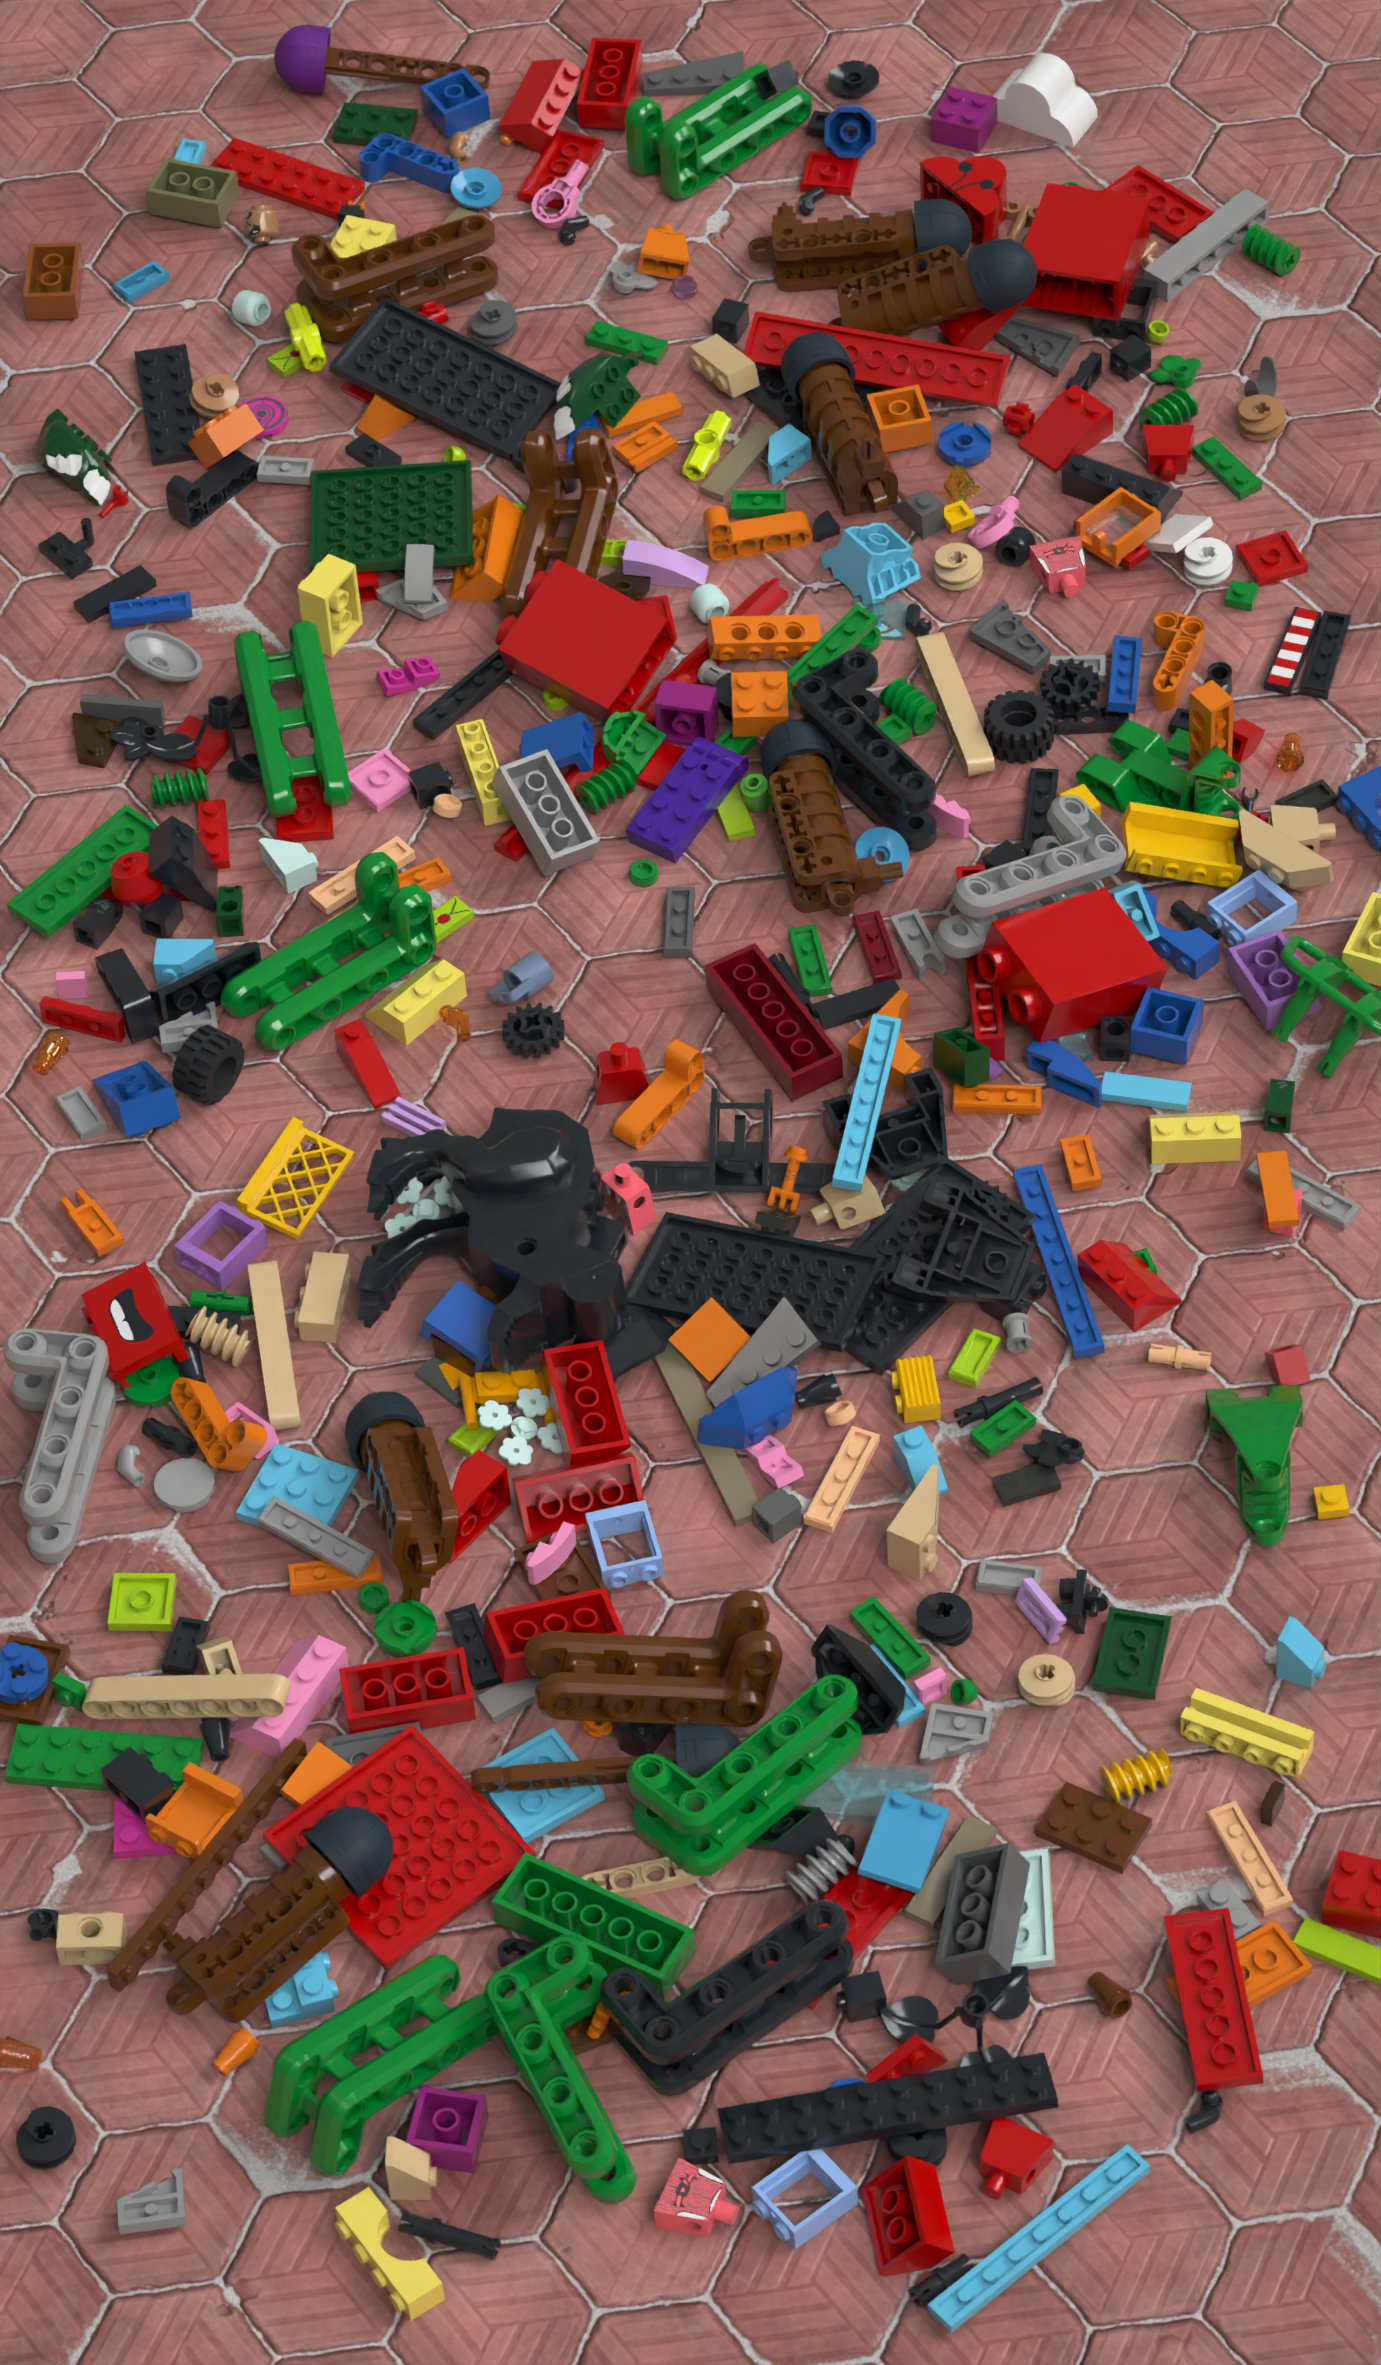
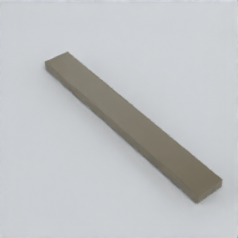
(719, 1460)

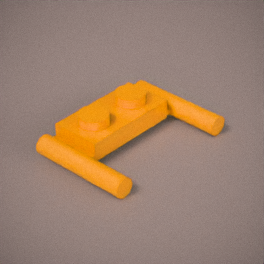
(500, 1388)

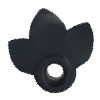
(134, 736)
(1055, 1449)

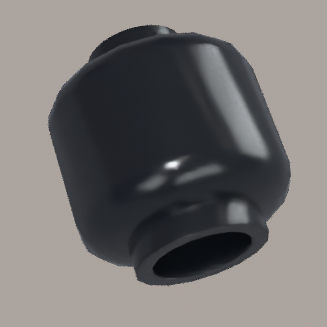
(1015, 546)

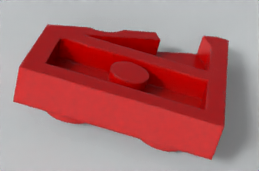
(911, 2058)

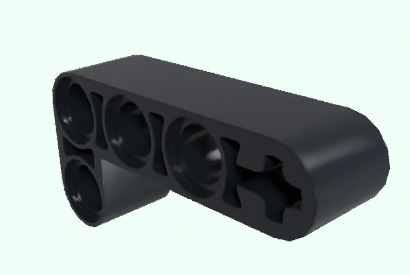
(198, 500)
(129, 995)

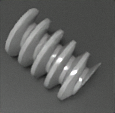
(820, 1870)

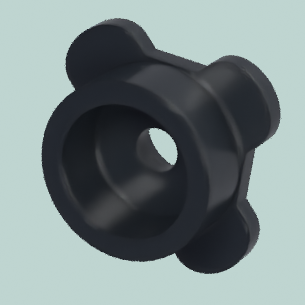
(42, 1917)

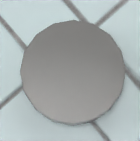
(184, 1485)

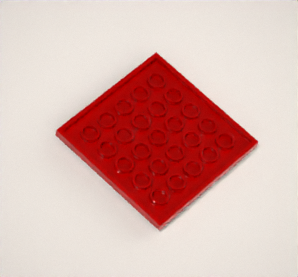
(444, 1838)

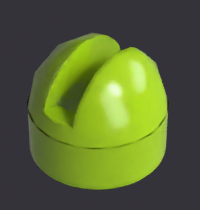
(1159, 326)
(454, 453)

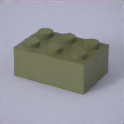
(193, 192)

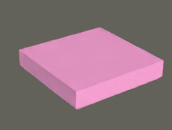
(380, 780)

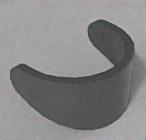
(1266, 381)

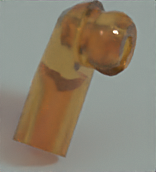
(458, 1019)

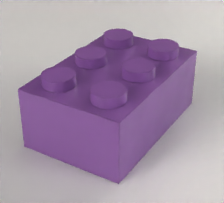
(1264, 977)

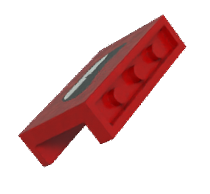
(132, 1322)

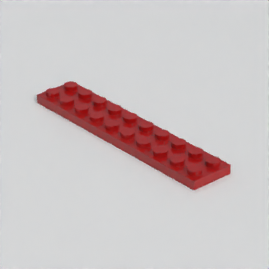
(890, 360)

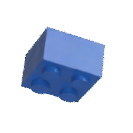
(455, 102)
(1166, 1025)

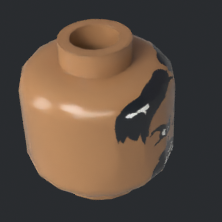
(261, 223)

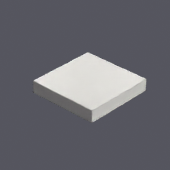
(1178, 533)

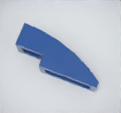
(1064, 1072)

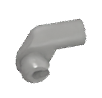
(126, 1463)

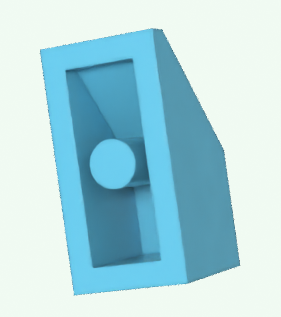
(787, 452)
(1134, 903)
(180, 956)
(915, 1457)
(1299, 1655)

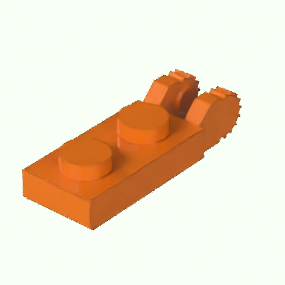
(92, 1223)

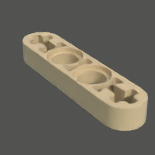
(638, 1874)

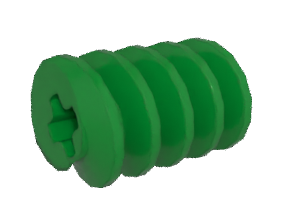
(1270, 250)
(1170, 409)
(909, 705)
(607, 785)
(179, 788)

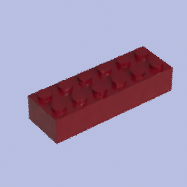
(774, 1021)

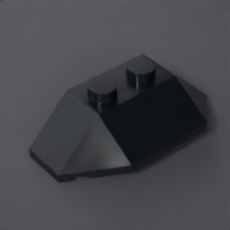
(637, 1341)
(878, 1689)

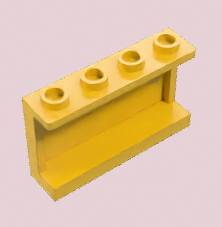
(1180, 845)

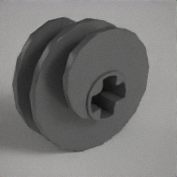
(494, 323)

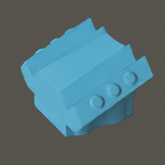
(872, 561)

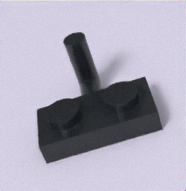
(67, 555)

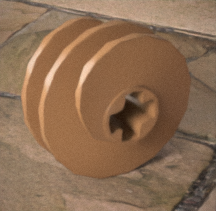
(213, 395)
(1261, 417)

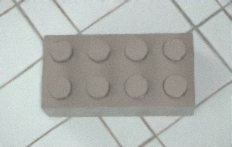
(545, 812)

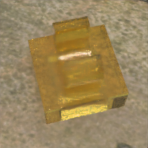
(960, 484)

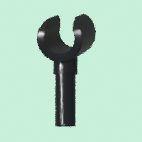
(1249, 801)

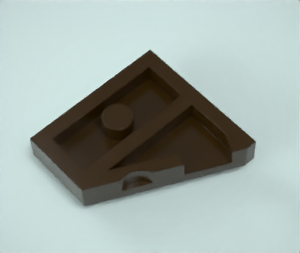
(92, 739)

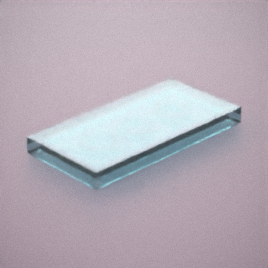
(861, 1788)

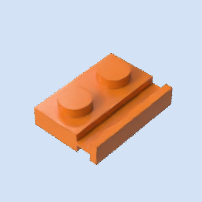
(645, 446)

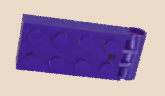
(686, 799)

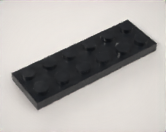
(165, 392)

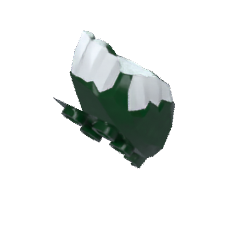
(593, 386)
(74, 457)

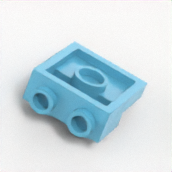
(304, 1994)

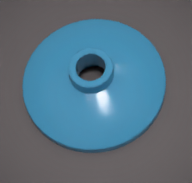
(476, 188)
(885, 842)

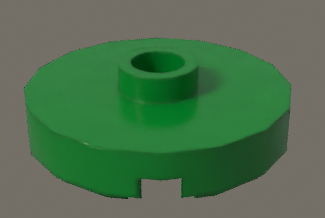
(154, 1390)
(405, 1616)

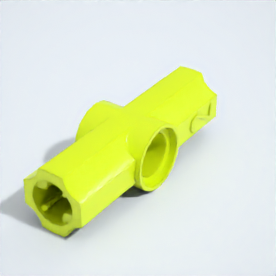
(305, 337)
(706, 446)

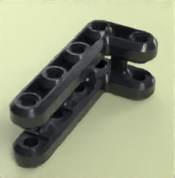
(869, 763)
(687, 2029)

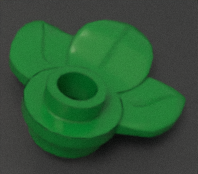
(1177, 370)

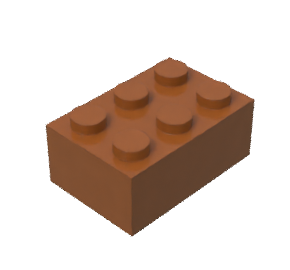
(53, 281)

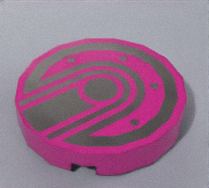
(270, 413)

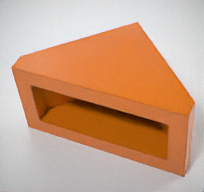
(383, 418)

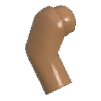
(455, 147)
(1147, 258)

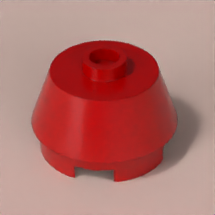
(132, 880)

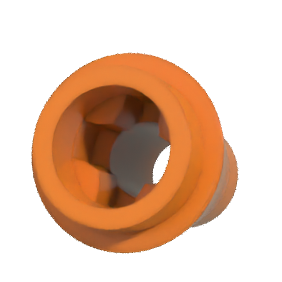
(236, 2051)

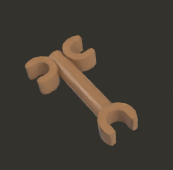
(1020, 215)

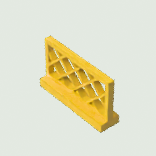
(270, 1173)

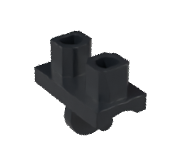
(1083, 1600)

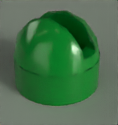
(963, 1692)

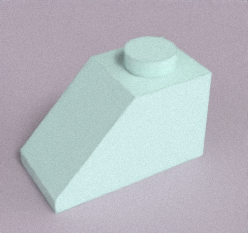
(289, 863)

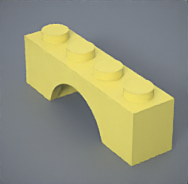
(410, 2283)

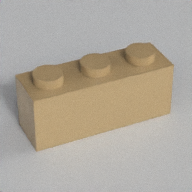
(724, 366)
(323, 1297)

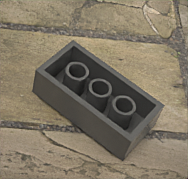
(982, 1914)

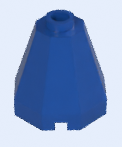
(850, 131)

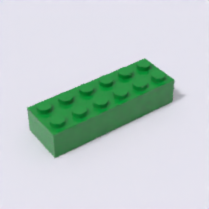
(620, 1933)

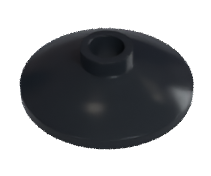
(854, 78)

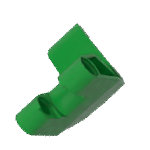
(1152, 777)
(1262, 1435)

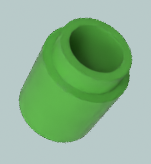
(755, 792)

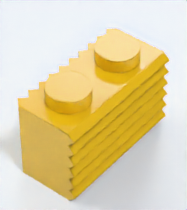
(917, 1389)

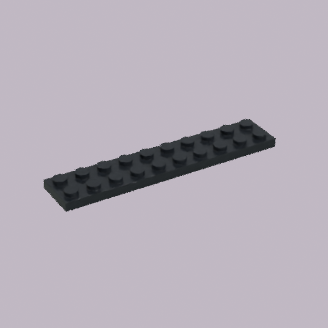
(887, 2108)

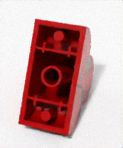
(974, 185)

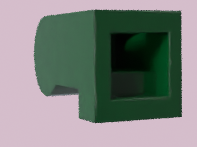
(230, 911)
(1279, 1104)

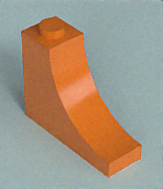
(905, 1058)

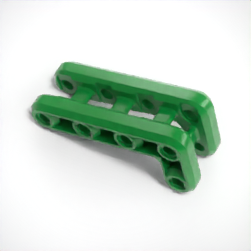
(675, 142)
(267, 723)
(378, 909)
(724, 1810)
(534, 2025)
(382, 2080)

